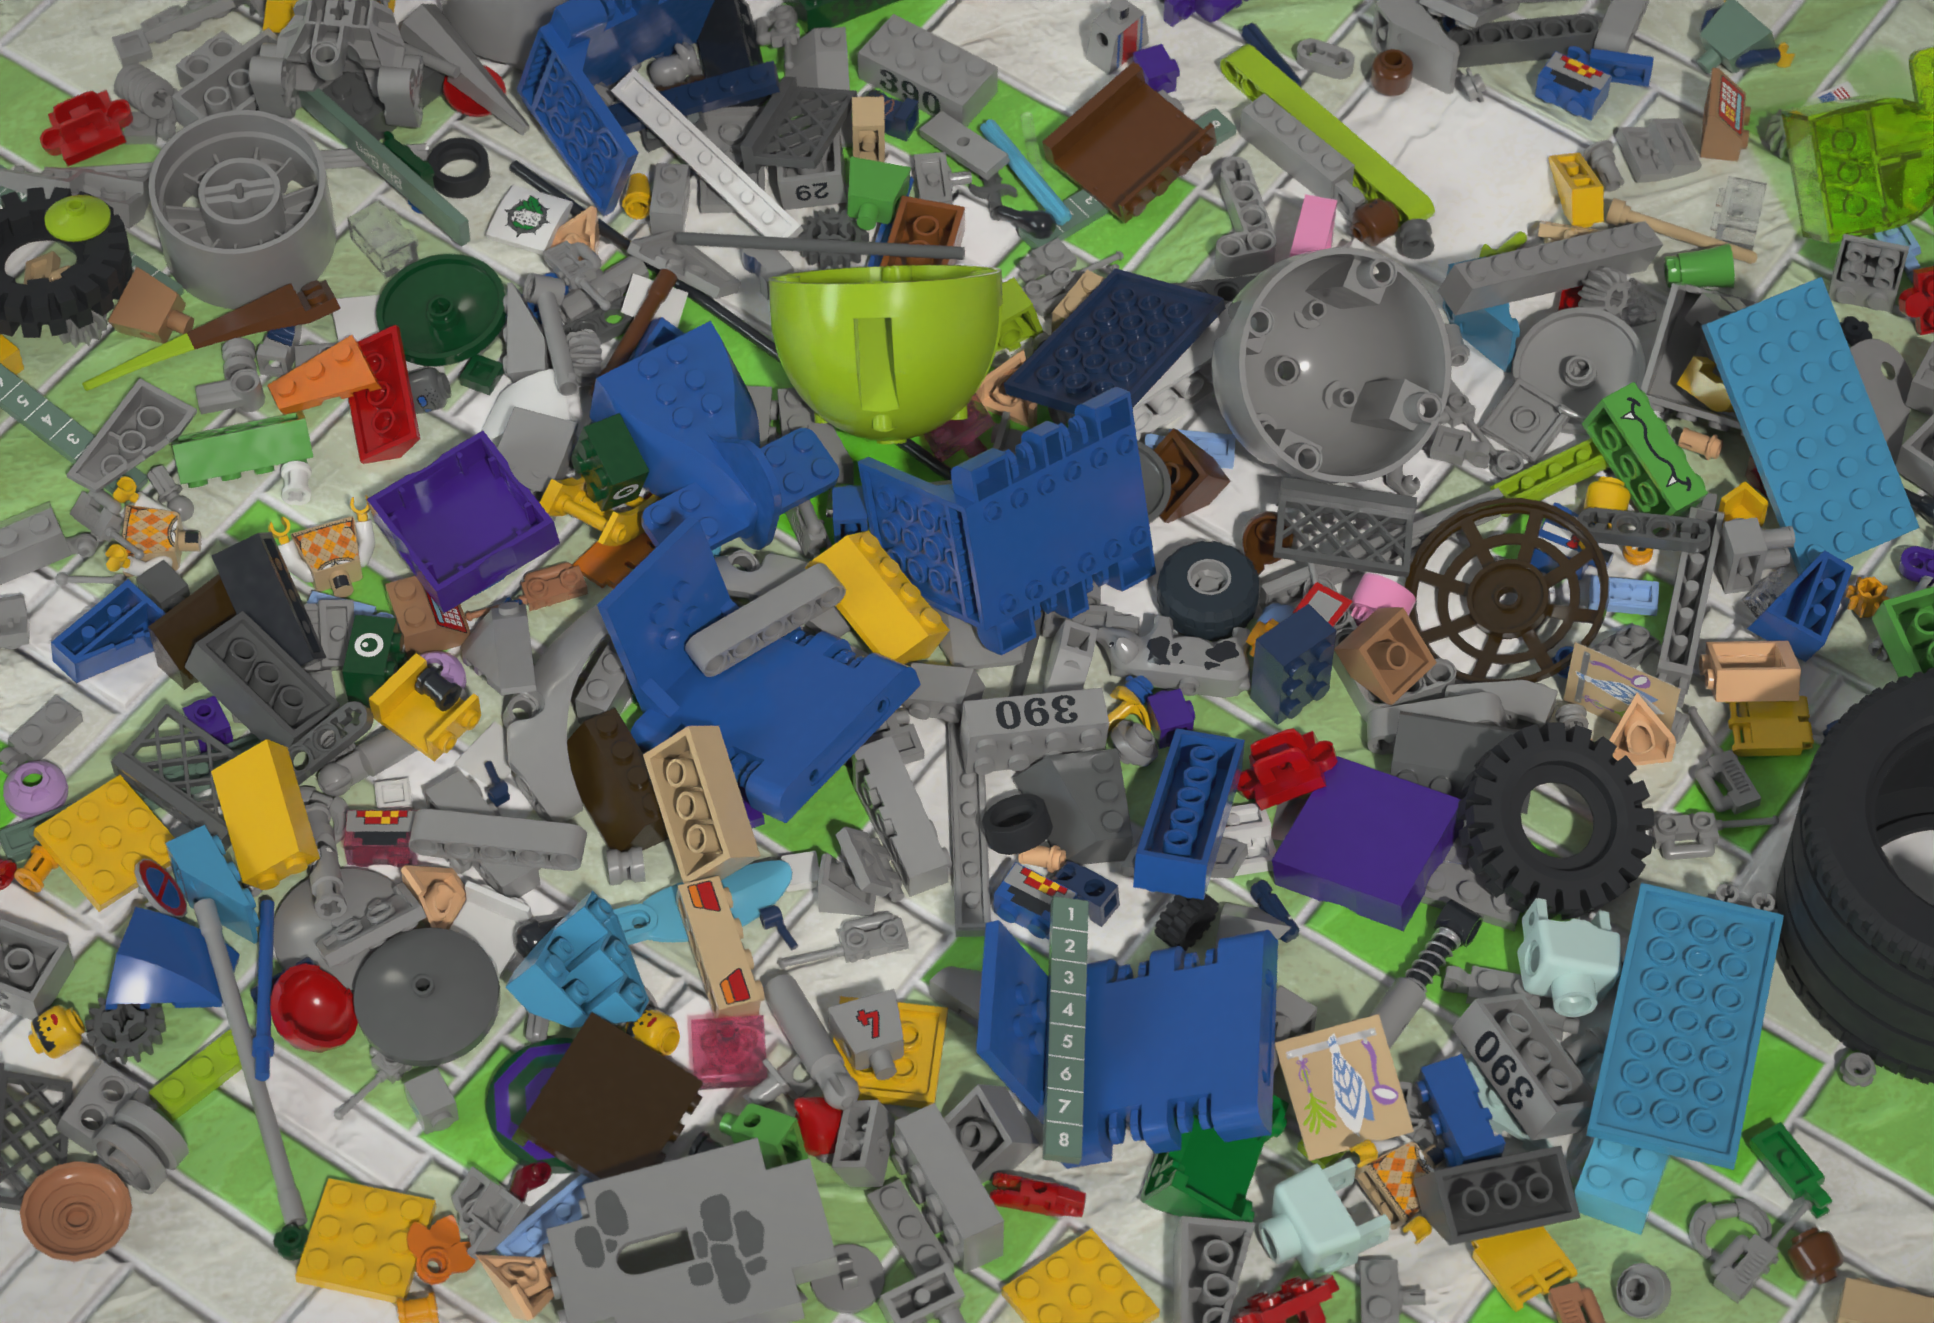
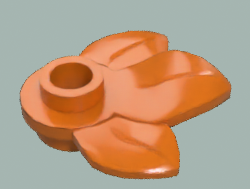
(441, 1246)

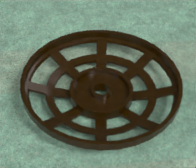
(1505, 577)

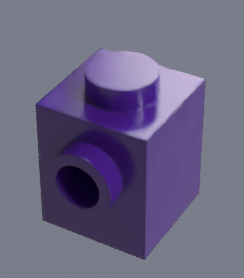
(1158, 68)
(1166, 713)
(211, 718)

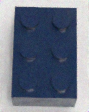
(1293, 664)

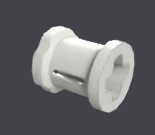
(296, 483)

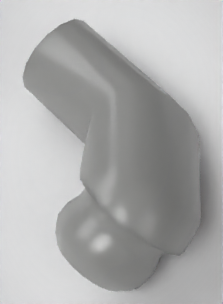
(1402, 484)
(82, 544)

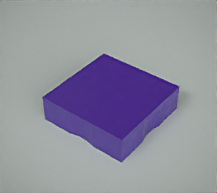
(463, 521)
(1368, 843)

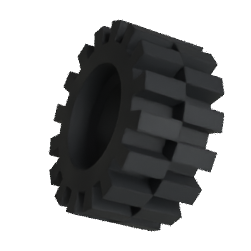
(1186, 920)

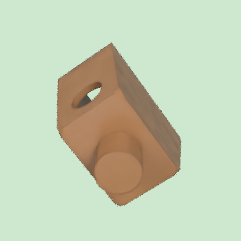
(150, 310)

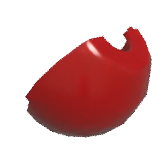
(312, 1009)

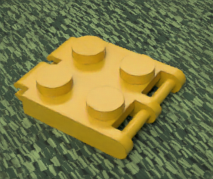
(1771, 727)
(1521, 1262)

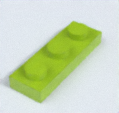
(197, 1077)

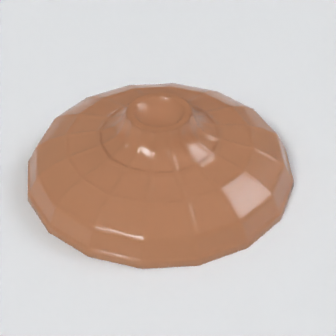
(76, 1211)

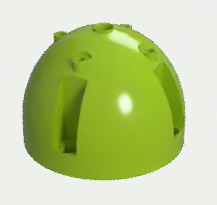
(887, 344)

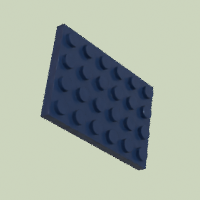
(1115, 338)

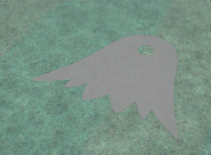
(1885, 395)

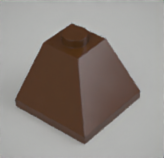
(1193, 476)

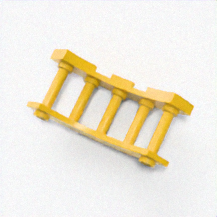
(571, 498)

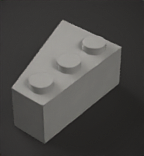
(796, 414)

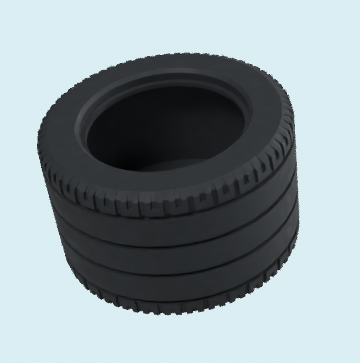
(1849, 924)

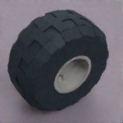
(1208, 590)

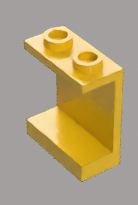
(416, 715)

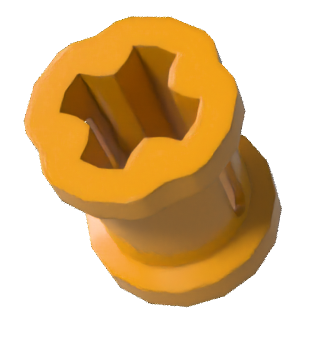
(29, 876)
(418, 1310)

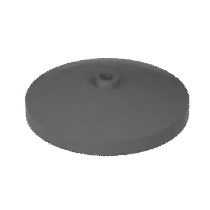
(427, 997)

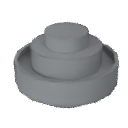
(1134, 743)
(1643, 1291)

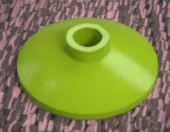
(77, 218)

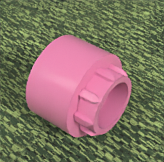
(1378, 592)

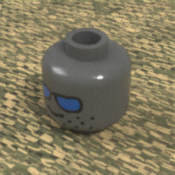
(429, 389)

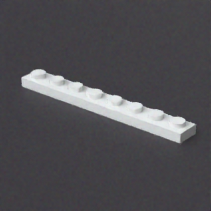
(705, 158)

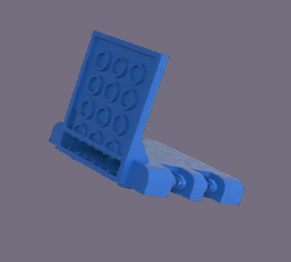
(593, 45)
(1022, 525)
(782, 712)
(1154, 1044)

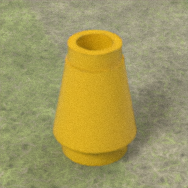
(637, 197)

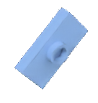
(1626, 596)

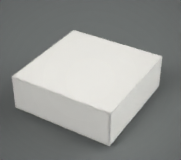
(393, 794)
(804, 870)

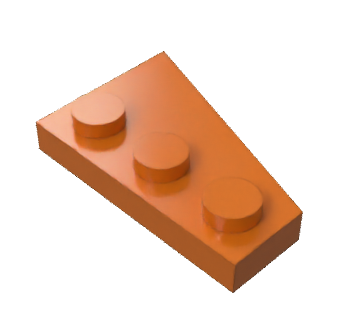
(326, 376)

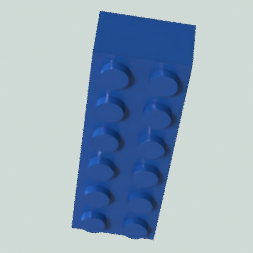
(1189, 814)

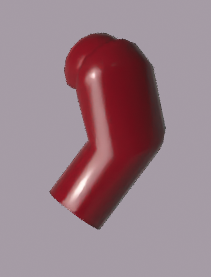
(530, 1178)

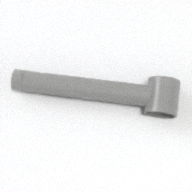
(549, 295)

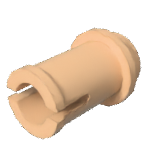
(1701, 443)
(1044, 857)

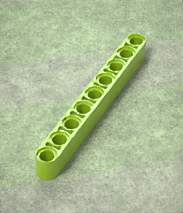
(1372, 173)

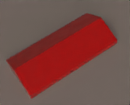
(385, 417)

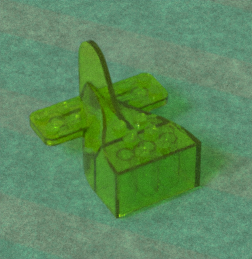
(1864, 159)

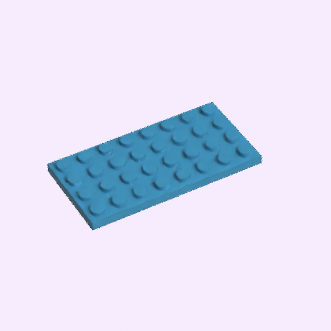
(1810, 424)
(1686, 1026)

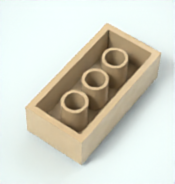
(701, 804)

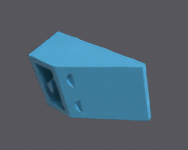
(1488, 330)
(205, 874)

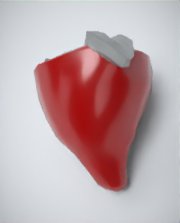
(818, 1126)

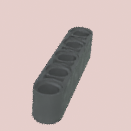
(1524, 39)

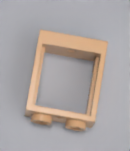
(1751, 671)

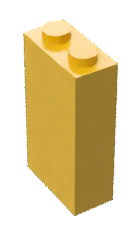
(265, 815)

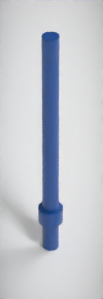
(263, 1042)

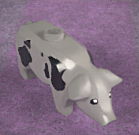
(1180, 661)

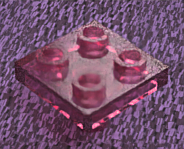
(962, 433)
(729, 1051)

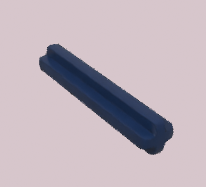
(1257, 39)

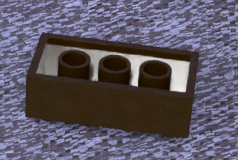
(187, 623)
(615, 783)

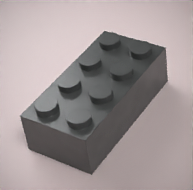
(356, 98)

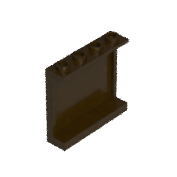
(610, 1104)

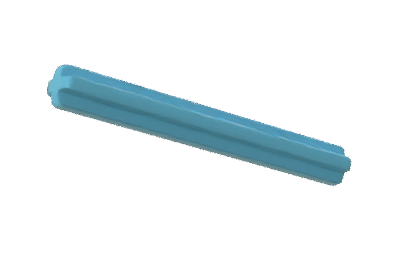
(1027, 173)

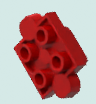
(86, 126)
(1919, 300)
(1286, 767)
(1295, 1298)

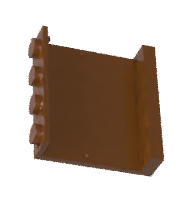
(1127, 144)

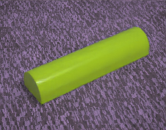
(1554, 473)

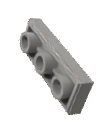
(964, 145)

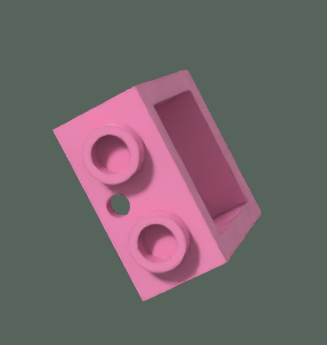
(1315, 225)

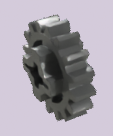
(833, 227)
(138, 1033)

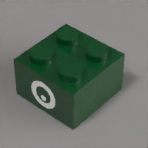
(609, 463)
(372, 656)

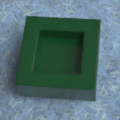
(482, 374)

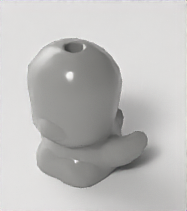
(675, 68)

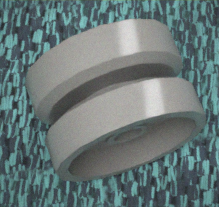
(140, 1146)

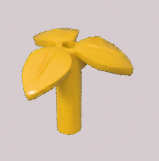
(1129, 705)

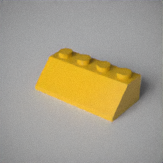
(882, 600)

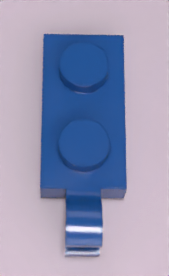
(1623, 67)

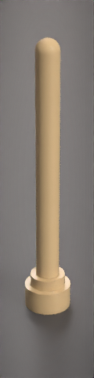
(1622, 214)

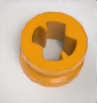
(1637, 557)

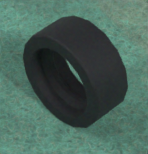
(460, 149)
(1016, 839)

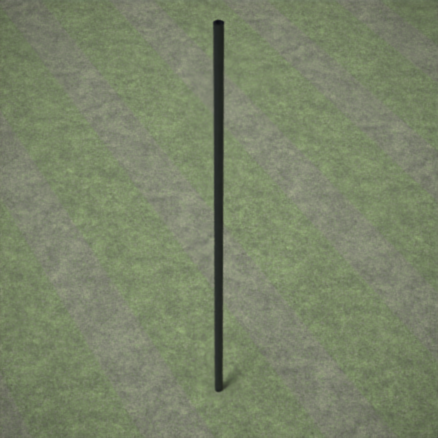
(709, 304)

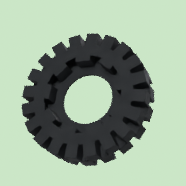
(88, 285)
(1498, 838)

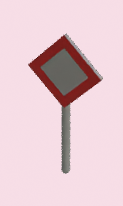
(1324, 600)

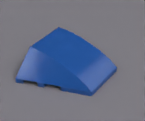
(164, 964)

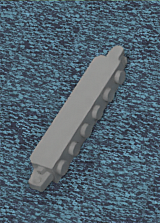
(1689, 603)

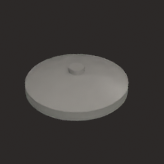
(1580, 359)
(300, 928)

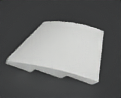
(535, 393)

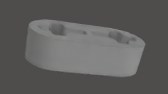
(1325, 58)

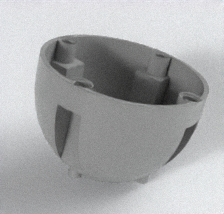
(1364, 342)

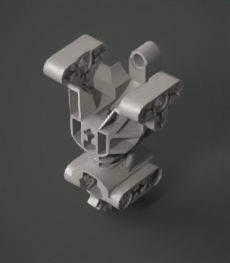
(335, 39)

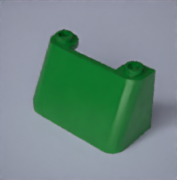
(1208, 1174)

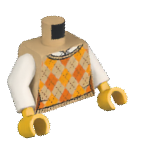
(149, 529)
(329, 553)
(1387, 1178)

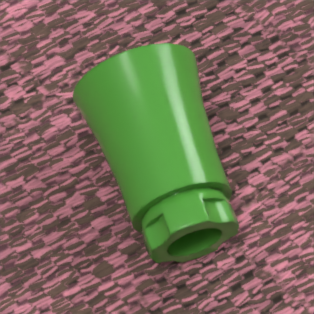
(1701, 268)

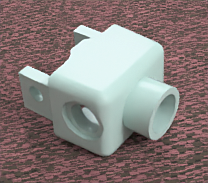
(1569, 960)
(1314, 1223)

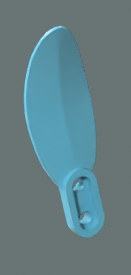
(751, 889)

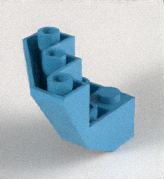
(581, 970)

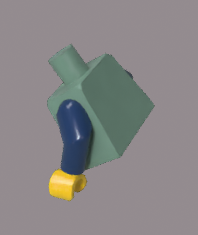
(1738, 40)

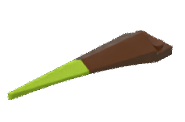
(270, 312)

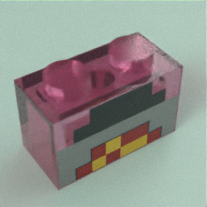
(379, 838)

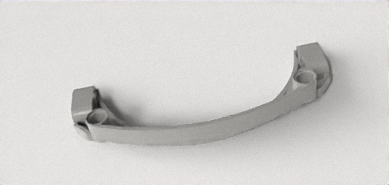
(540, 743)

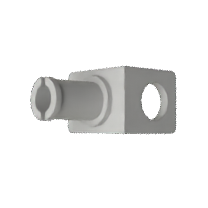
(778, 1083)

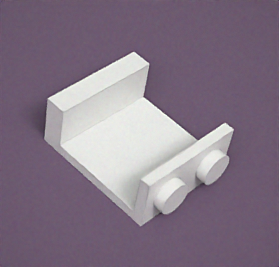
(492, 922)

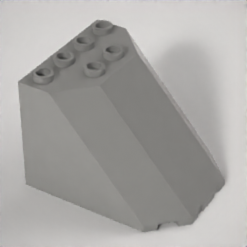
(1671, 354)

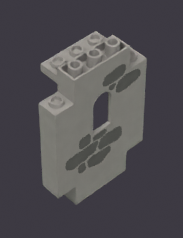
(747, 1227)

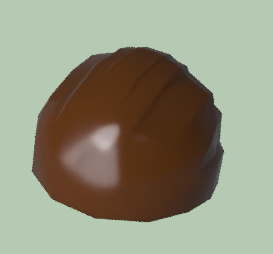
(1259, 540)

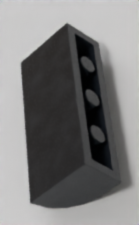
(730, 42)
(265, 591)

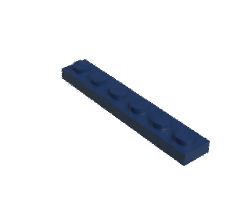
(710, 93)

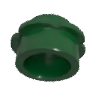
(288, 1250)

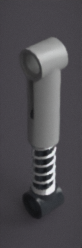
(1454, 928)

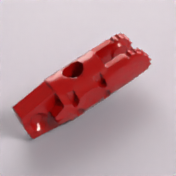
(1037, 1196)

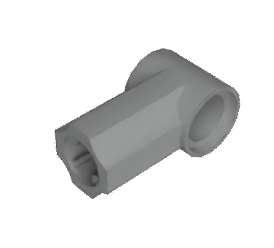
(241, 391)

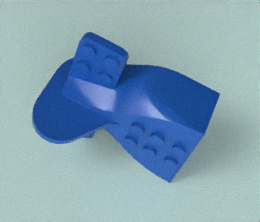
(704, 443)

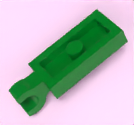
(1791, 1167)

